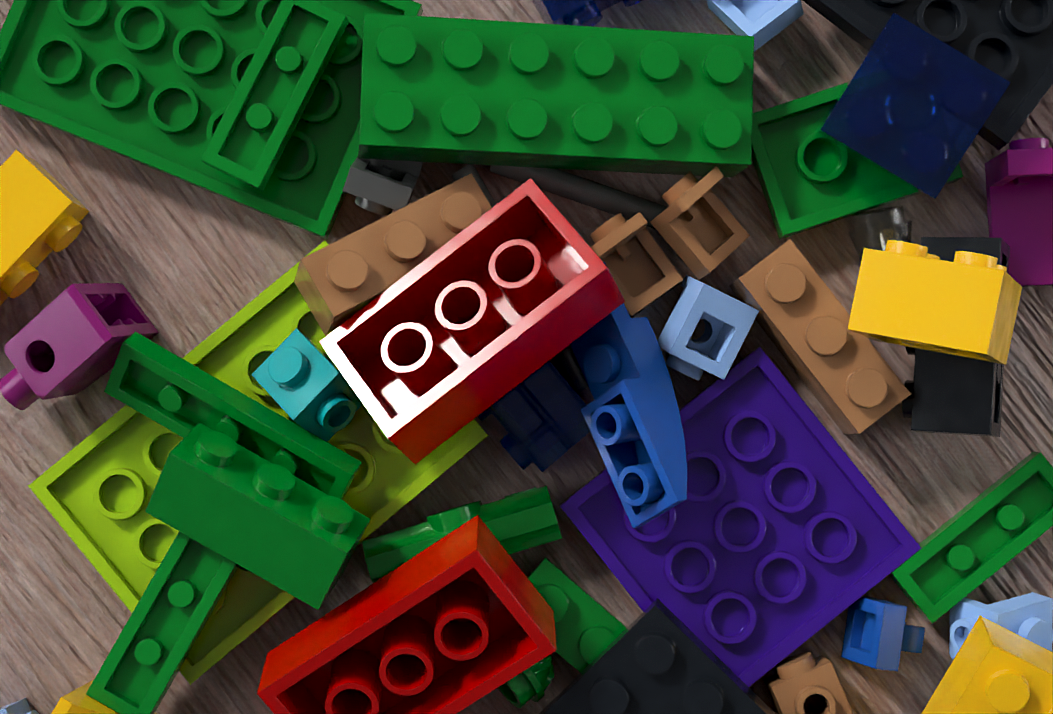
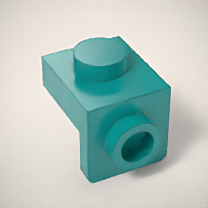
(308, 386)

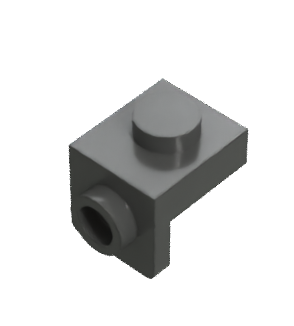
(382, 183)

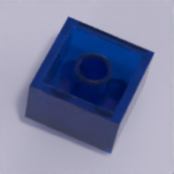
(913, 106)

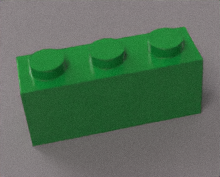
(257, 514)

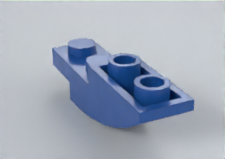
(634, 414)

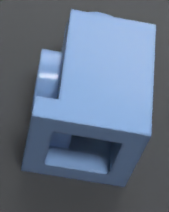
(726, 328)

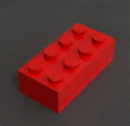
(472, 321)
(418, 637)

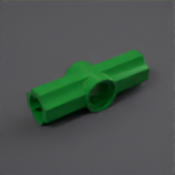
(516, 521)

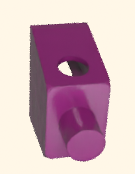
(71, 342)

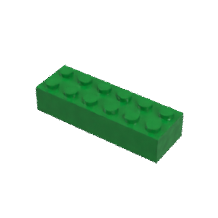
(555, 96)

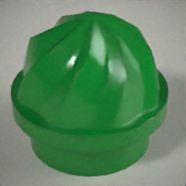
(529, 684)

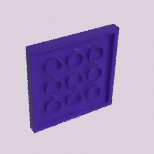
(770, 529)

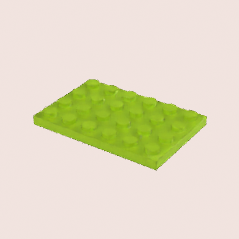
(109, 477)

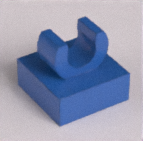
(879, 633)

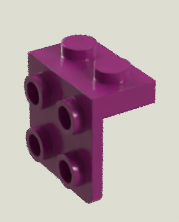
(1022, 208)

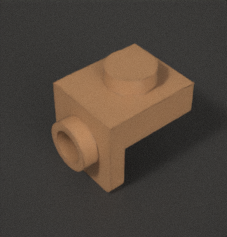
(699, 223)
(634, 261)

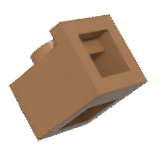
(802, 677)

